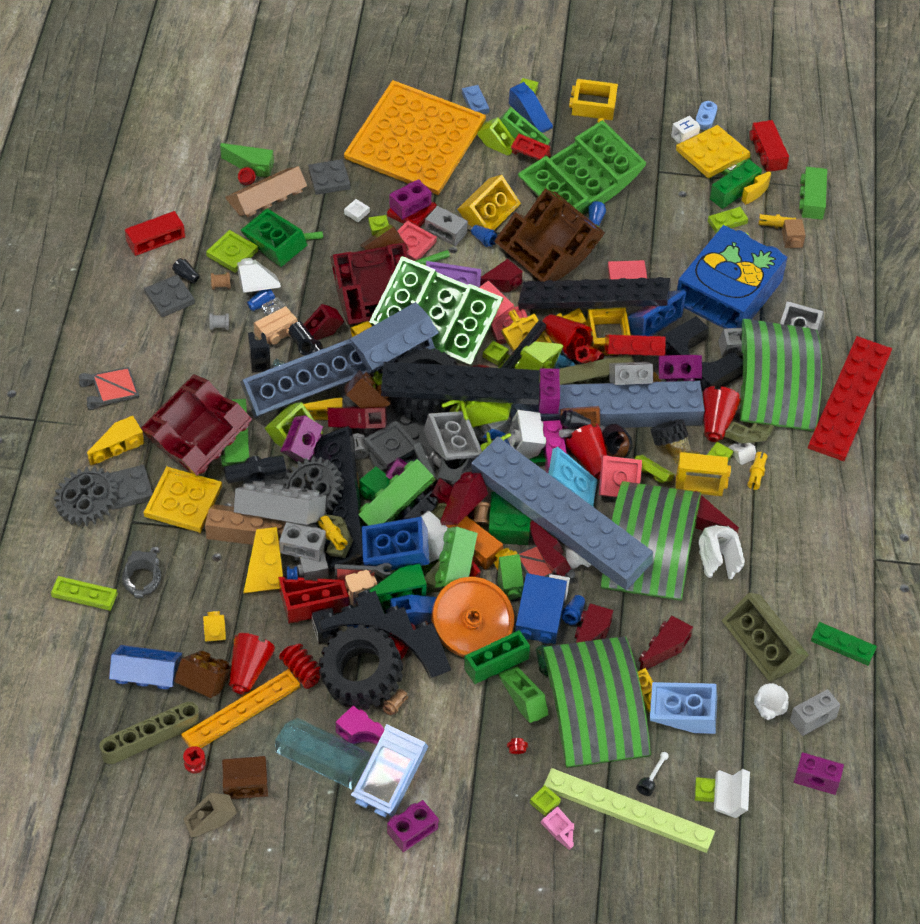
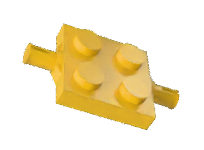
(520, 328)

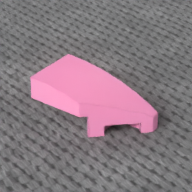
(559, 827)

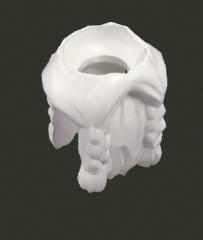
(712, 548)

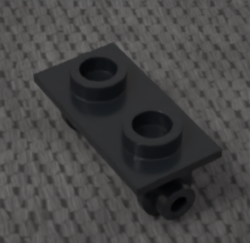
(424, 504)

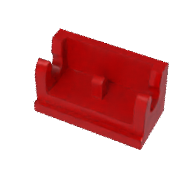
(530, 147)

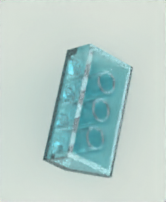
(322, 752)

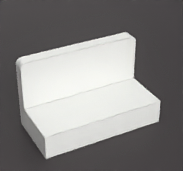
(732, 793)

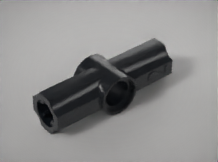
(304, 339)
(255, 469)

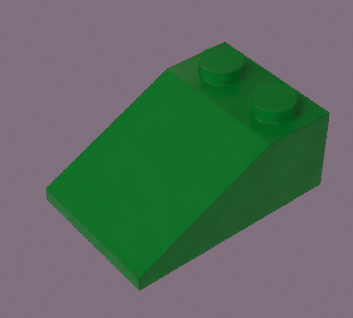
(275, 237)
(508, 522)
(403, 582)

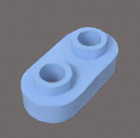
(706, 115)

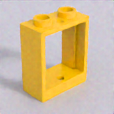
(593, 109)
(614, 316)
(702, 464)

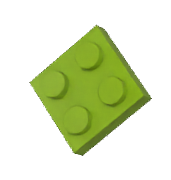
(231, 249)

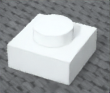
(356, 210)

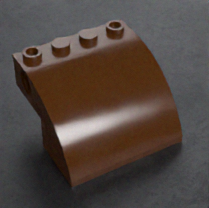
(549, 237)

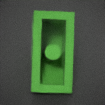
(510, 576)

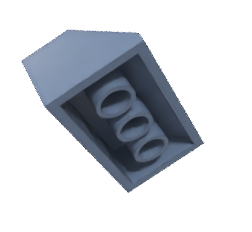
(393, 336)

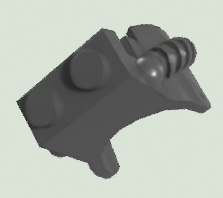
(452, 475)
(137, 561)

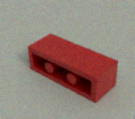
(769, 146)
(154, 233)
(635, 345)

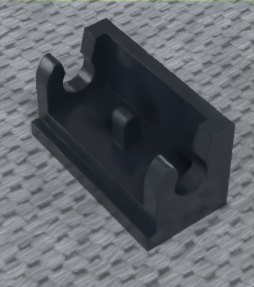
(259, 353)

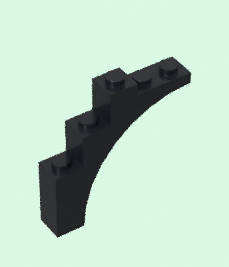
(421, 641)

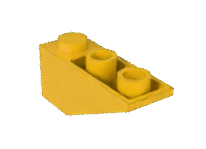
(118, 439)

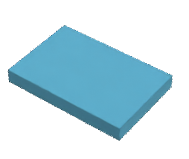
(572, 475)

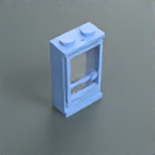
(389, 771)

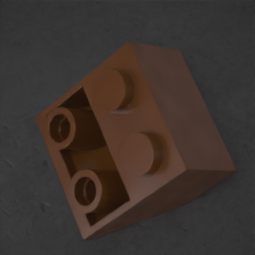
(365, 392)
(203, 673)

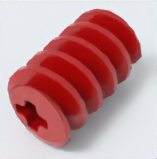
(301, 665)

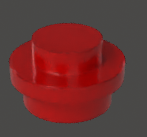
(246, 176)
(517, 746)

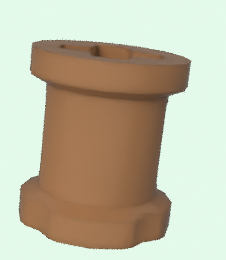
(221, 280)
(481, 513)

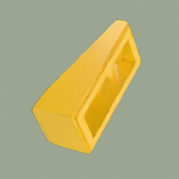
(320, 407)

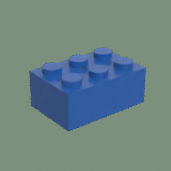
(396, 543)

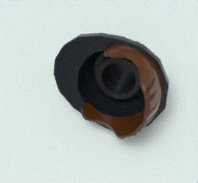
(617, 441)

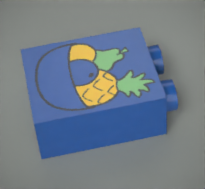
(732, 278)

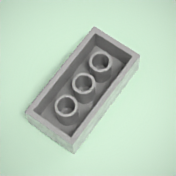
(280, 503)

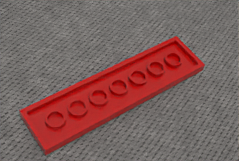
(850, 398)

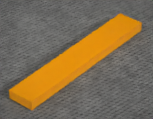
(241, 710)

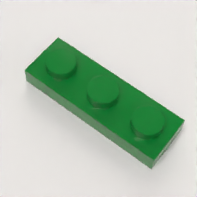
(843, 643)

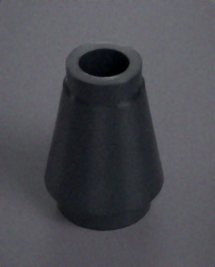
(185, 270)
(573, 420)

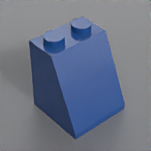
(541, 608)

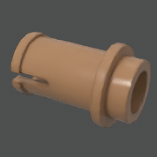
(391, 706)

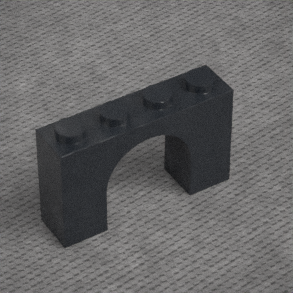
(715, 373)

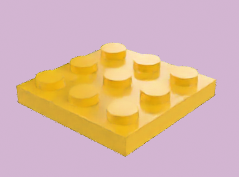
(712, 151)
(183, 499)

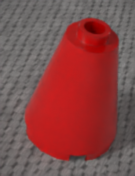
(567, 333)
(719, 412)
(588, 448)
(248, 661)

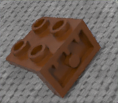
(245, 777)

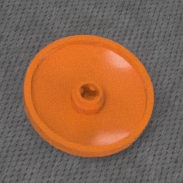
(471, 615)

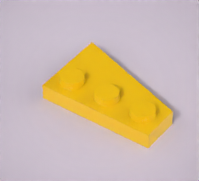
(264, 562)

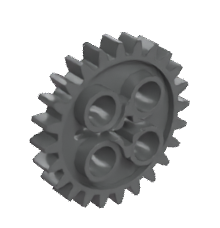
(327, 479)
(81, 499)

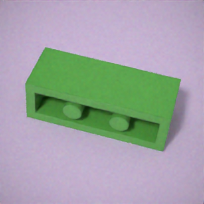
(813, 193)
(456, 556)

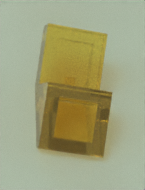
(681, 446)

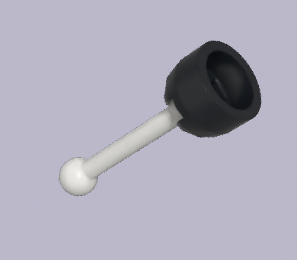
(647, 785)

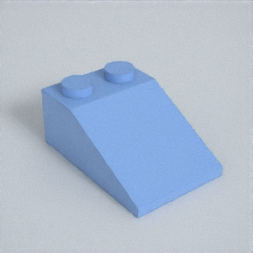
(685, 706)

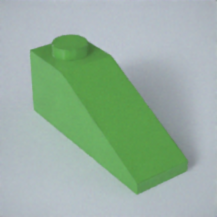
(519, 125)
(255, 158)
(525, 694)

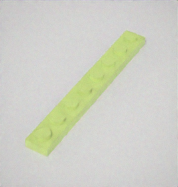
(630, 810)

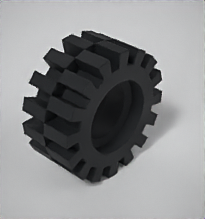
(669, 432)

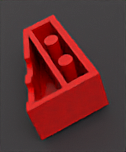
(306, 596)

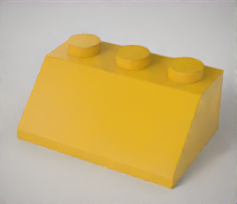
(490, 204)

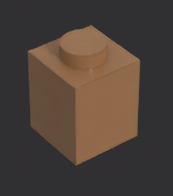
(793, 233)

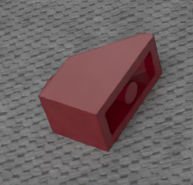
(504, 276)
(324, 322)

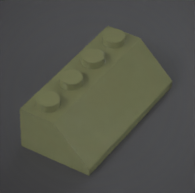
(764, 637)

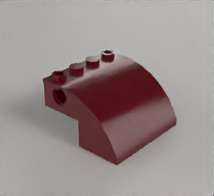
(363, 279)
(196, 424)

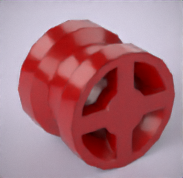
(198, 763)

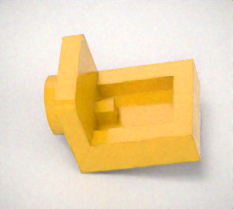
(214, 626)

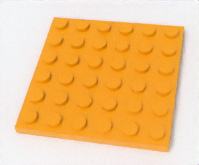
(415, 136)

